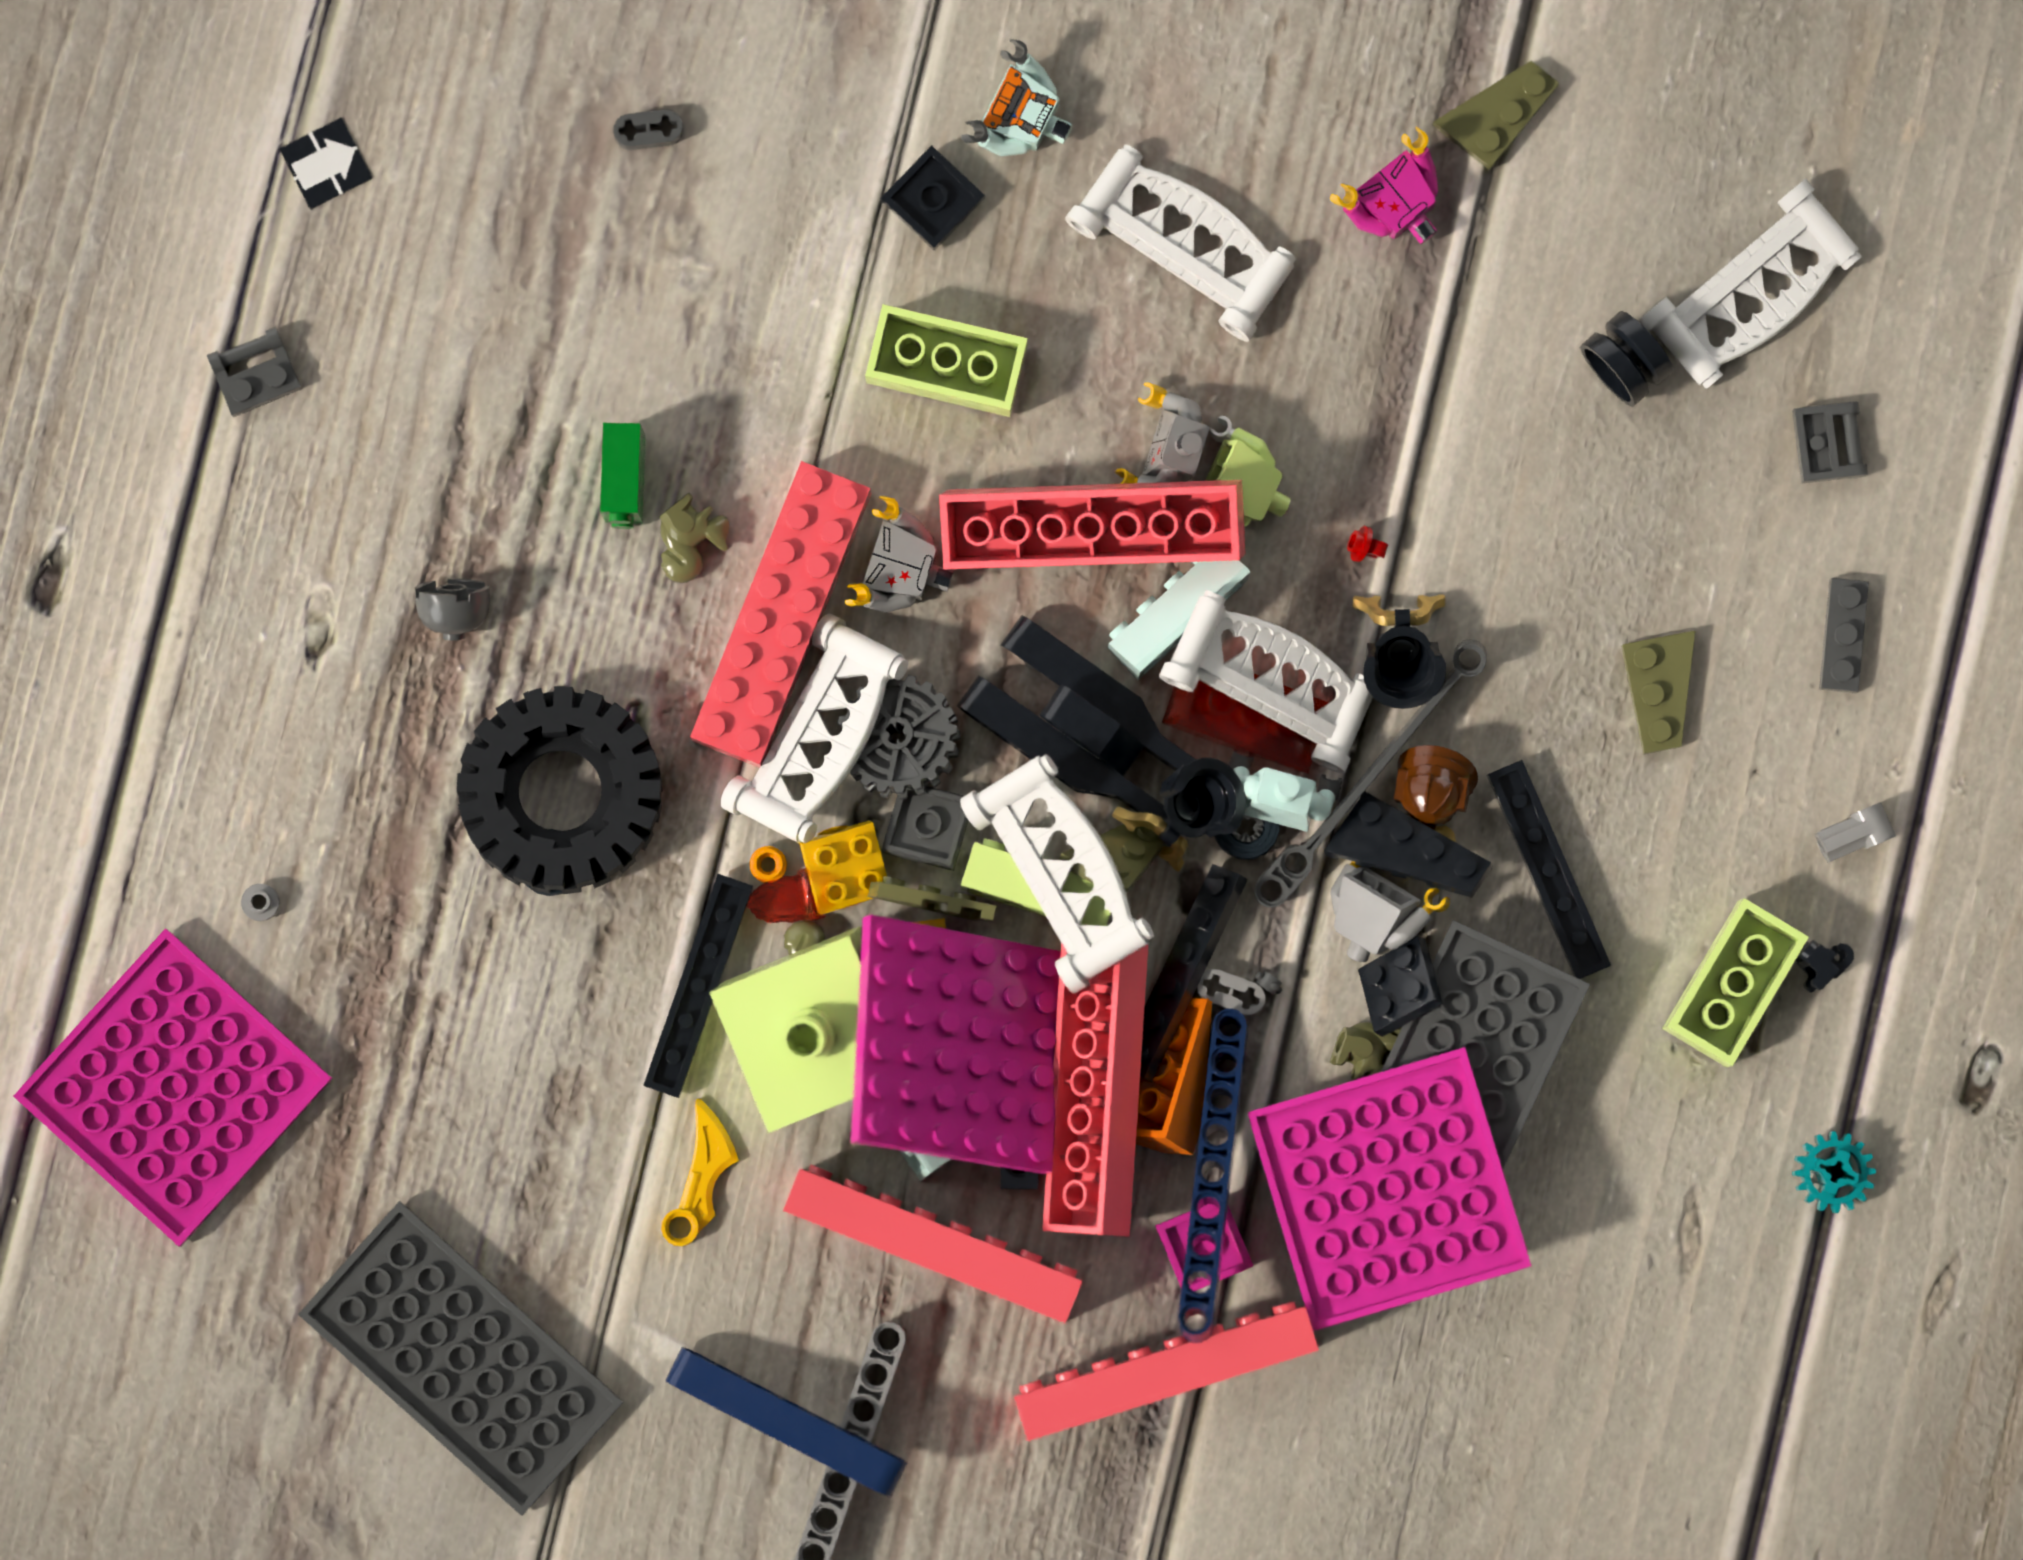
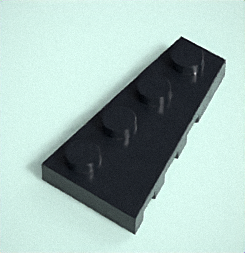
(1397, 843)

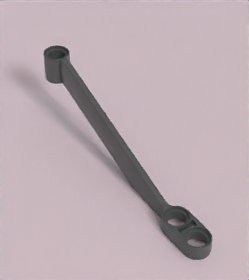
(1291, 880)

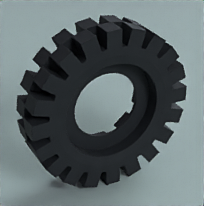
(547, 724)

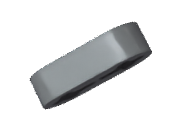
(1233, 983)

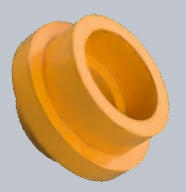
(763, 853)

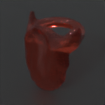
(785, 900)

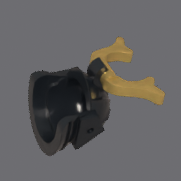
(1403, 664)
(1197, 801)

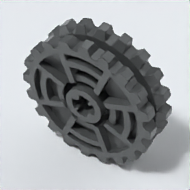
(928, 742)

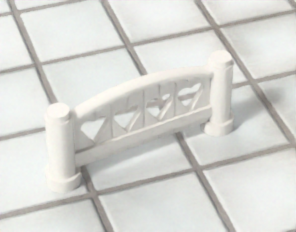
(1241, 294)
(1685, 327)
(844, 656)
(1201, 658)
(1088, 946)

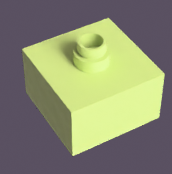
(797, 1028)

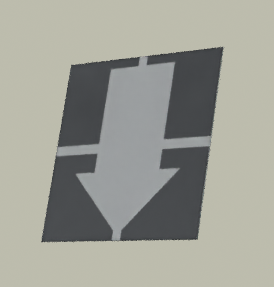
(325, 163)

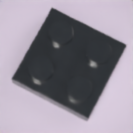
(932, 198)
(1400, 986)

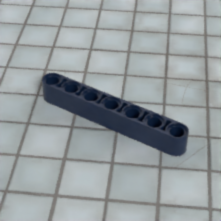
(786, 1422)

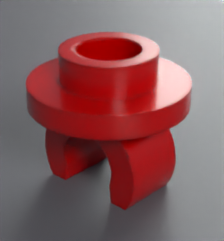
(1362, 545)

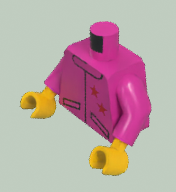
(1396, 195)

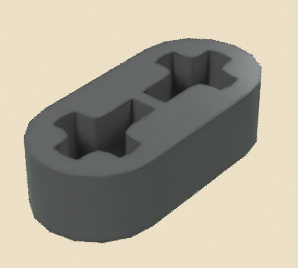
(646, 121)

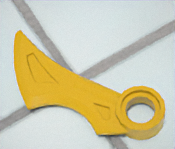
(711, 1157)

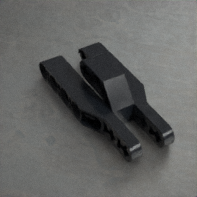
(1085, 708)

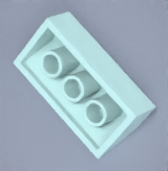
(1165, 619)

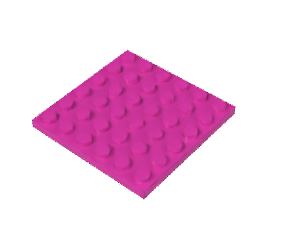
(955, 1045)
(173, 1087)
(1389, 1189)

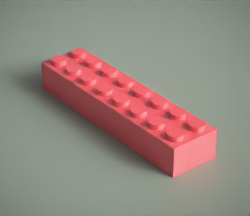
(1092, 524)
(781, 614)
(1096, 1100)
(932, 1245)
(1164, 1372)

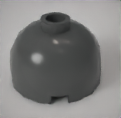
(453, 607)

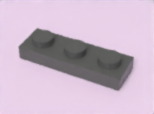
(1843, 635)

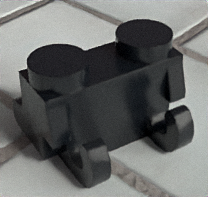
(1821, 965)

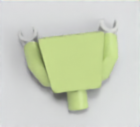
(1249, 460)

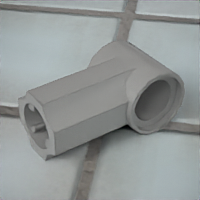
(1861, 830)

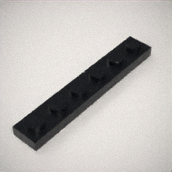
(1548, 870)
(1187, 964)
(699, 978)

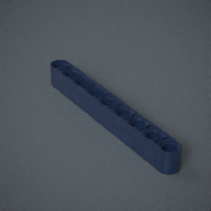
(1216, 1192)

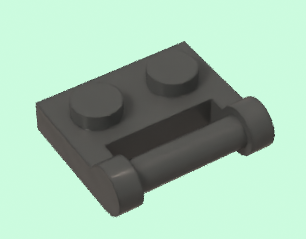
(259, 383)
(1818, 442)

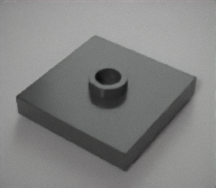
(927, 828)

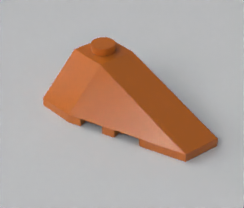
(1174, 1100)

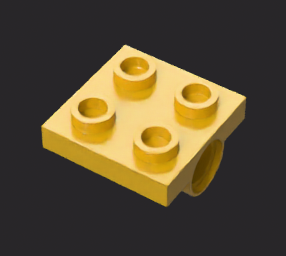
(843, 865)

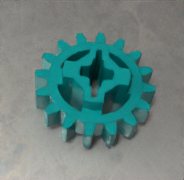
(1828, 1188)

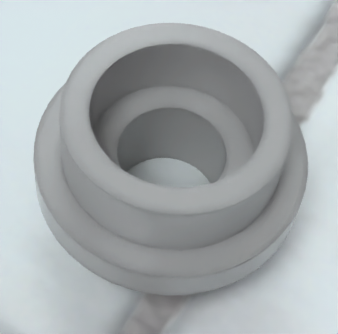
(268, 910)

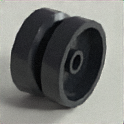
(1627, 358)

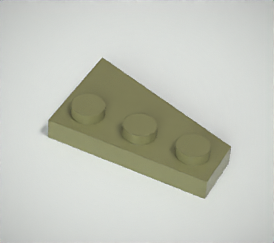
(1498, 114)
(1659, 688)
(1130, 851)
(930, 899)

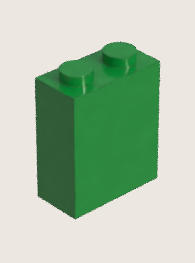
(622, 474)

